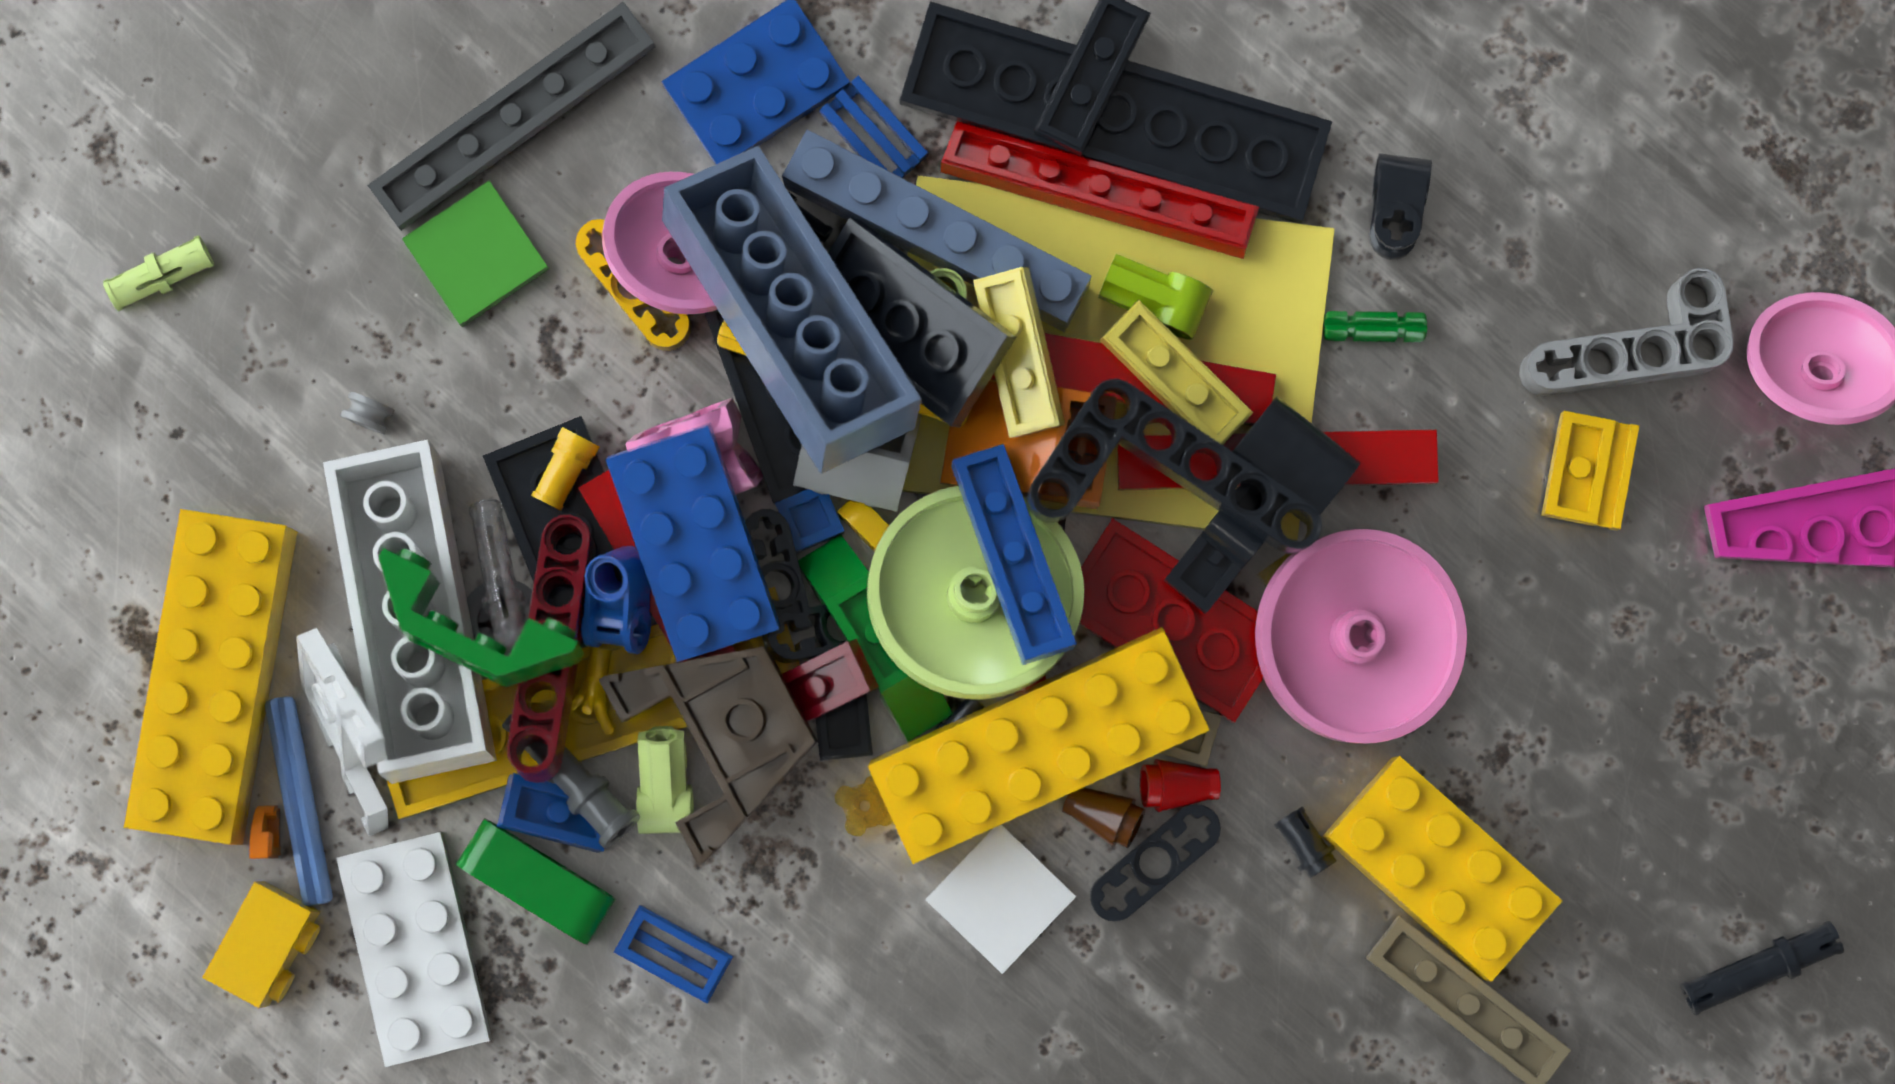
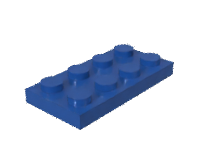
(693, 542)

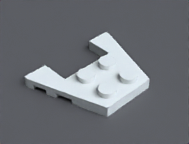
(344, 723)

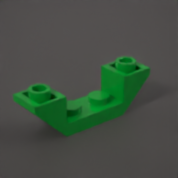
(841, 584)
(535, 653)

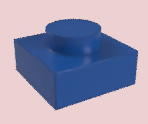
(810, 518)

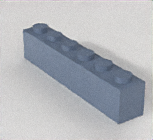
(929, 224)

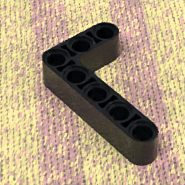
(1173, 463)

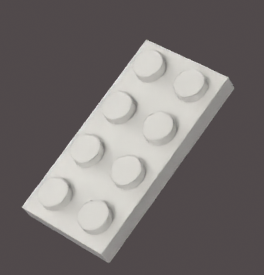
(414, 949)

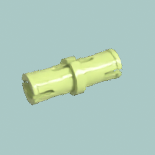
(158, 273)

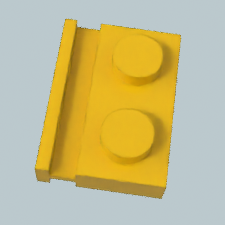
(1590, 470)

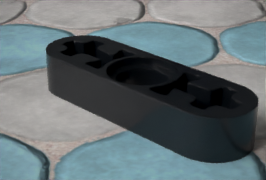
(1193, 846)

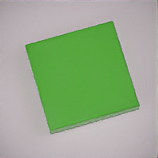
(475, 254)

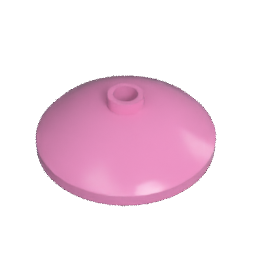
(639, 245)
(1824, 358)

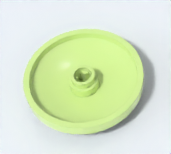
(940, 607)

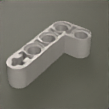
(1625, 346)

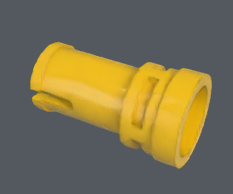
(569, 458)

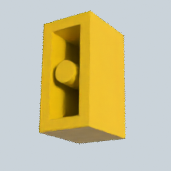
(262, 945)

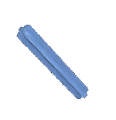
(298, 801)

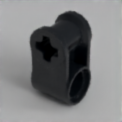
(1399, 197)

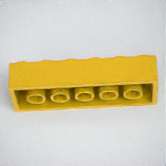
(211, 677)
(1037, 745)

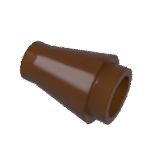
(1106, 815)

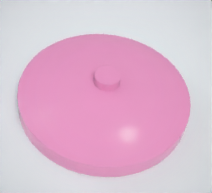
(1361, 636)

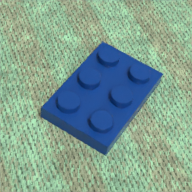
(756, 82)

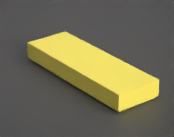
(1026, 372)
(1175, 373)

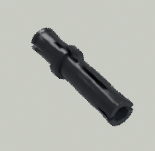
(1763, 967)

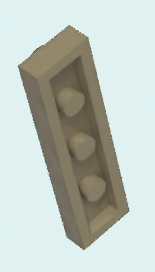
(1467, 1003)

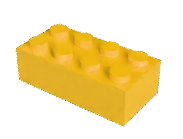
(1442, 868)

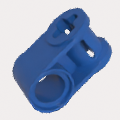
(614, 610)

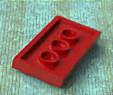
(1130, 599)

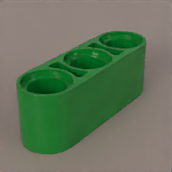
(535, 881)

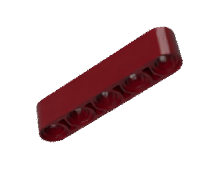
(552, 726)

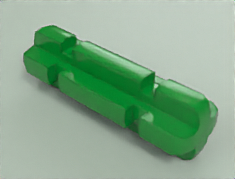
(1375, 326)

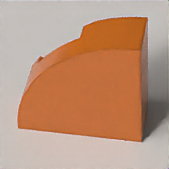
(265, 833)

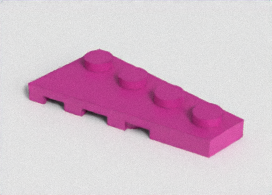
(1814, 523)

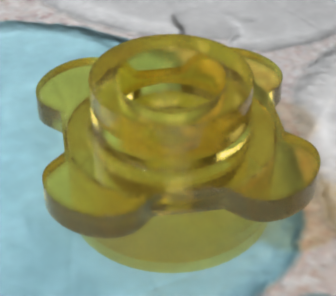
(856, 819)

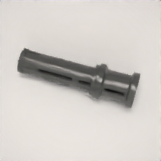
(587, 795)

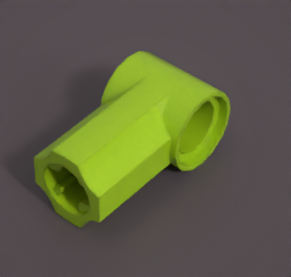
(1172, 298)

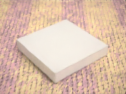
(1000, 898)

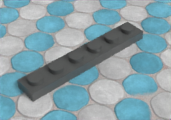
(511, 116)

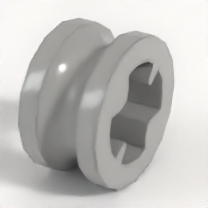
(367, 413)

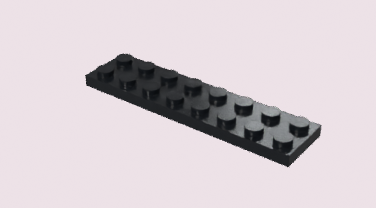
(1151, 125)

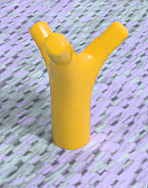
(591, 692)

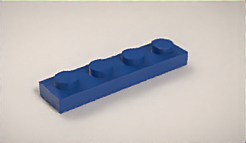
(1013, 554)

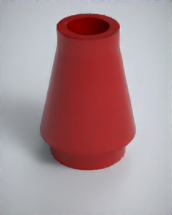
(1175, 785)

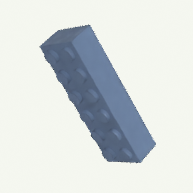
(790, 309)

